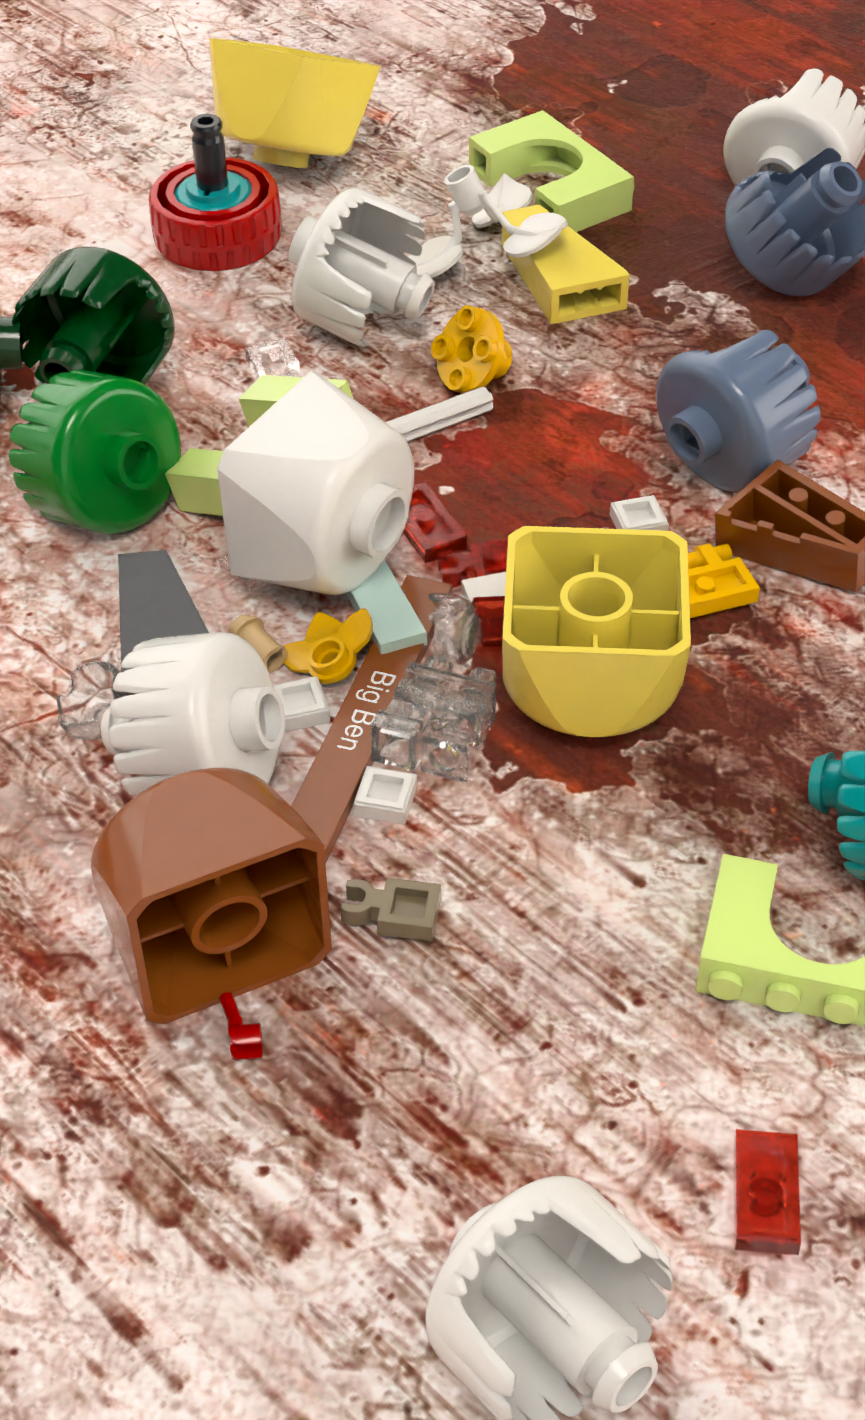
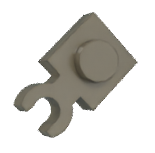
(401, 909)

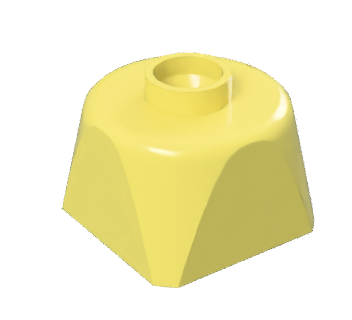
(288, 99)
(595, 626)

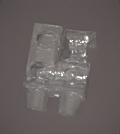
(432, 702)

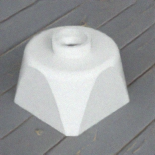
(315, 491)

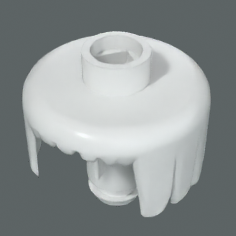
(794, 128)
(355, 266)
(193, 708)
(549, 1298)

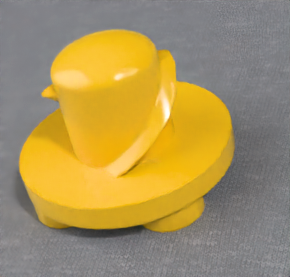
(471, 350)

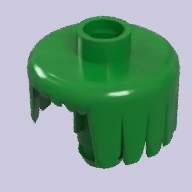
(95, 451)

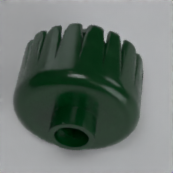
(94, 316)

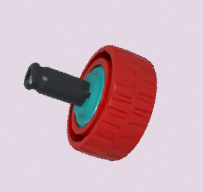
(215, 207)

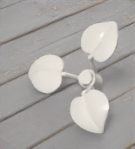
(470, 196)

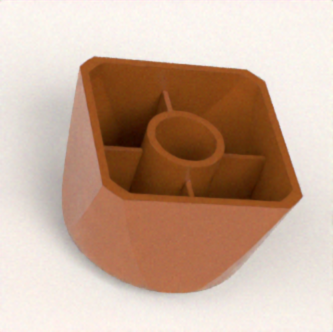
(211, 890)

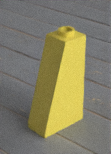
(569, 274)

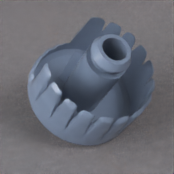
(799, 226)
(737, 409)

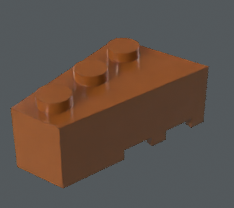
(795, 528)

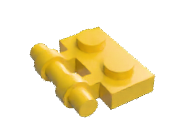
(718, 580)

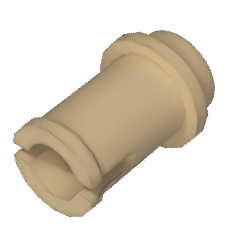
(252, 630)

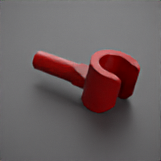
(244, 1038)

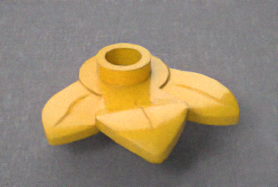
(330, 646)

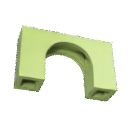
(593, 183)
(196, 476)
(751, 964)

